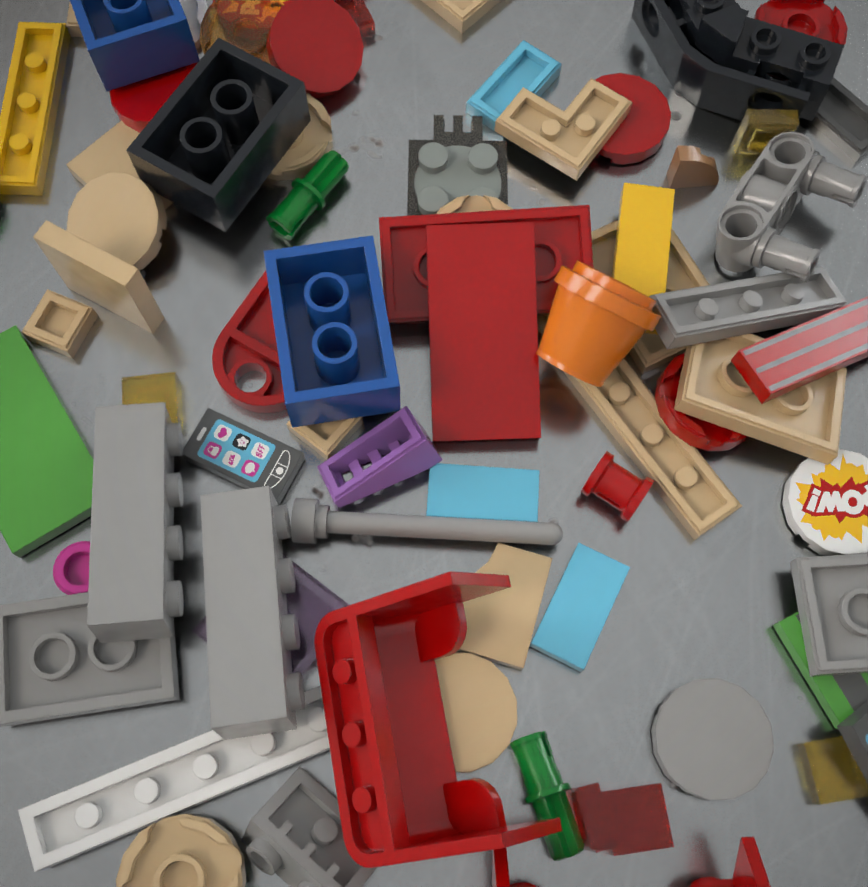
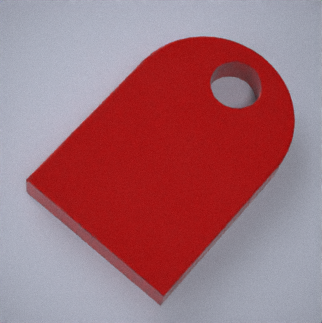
(248, 346)

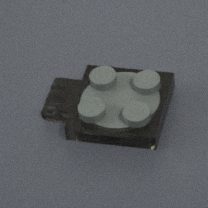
(455, 167)

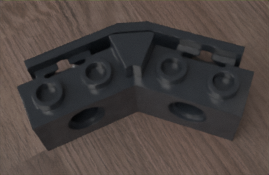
(694, 31)

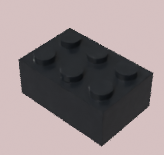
(221, 133)

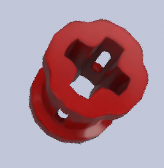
(617, 486)

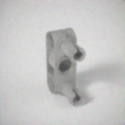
(766, 202)

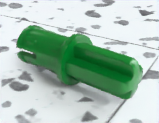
(307, 195)
(548, 793)

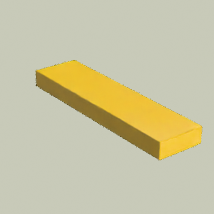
(31, 106)

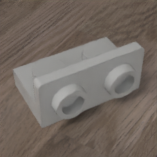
(302, 837)

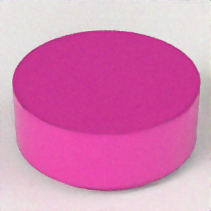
(72, 568)

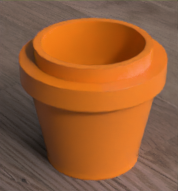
(594, 323)

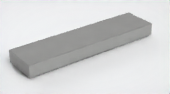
(743, 307)

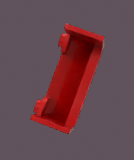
(392, 731)

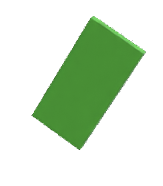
(42, 453)

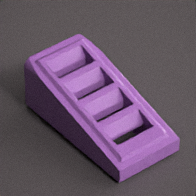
(407, 451)

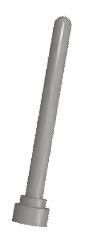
(316, 521)

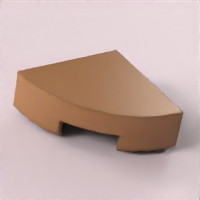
(691, 169)

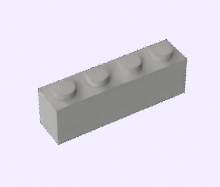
(133, 524)
(248, 614)

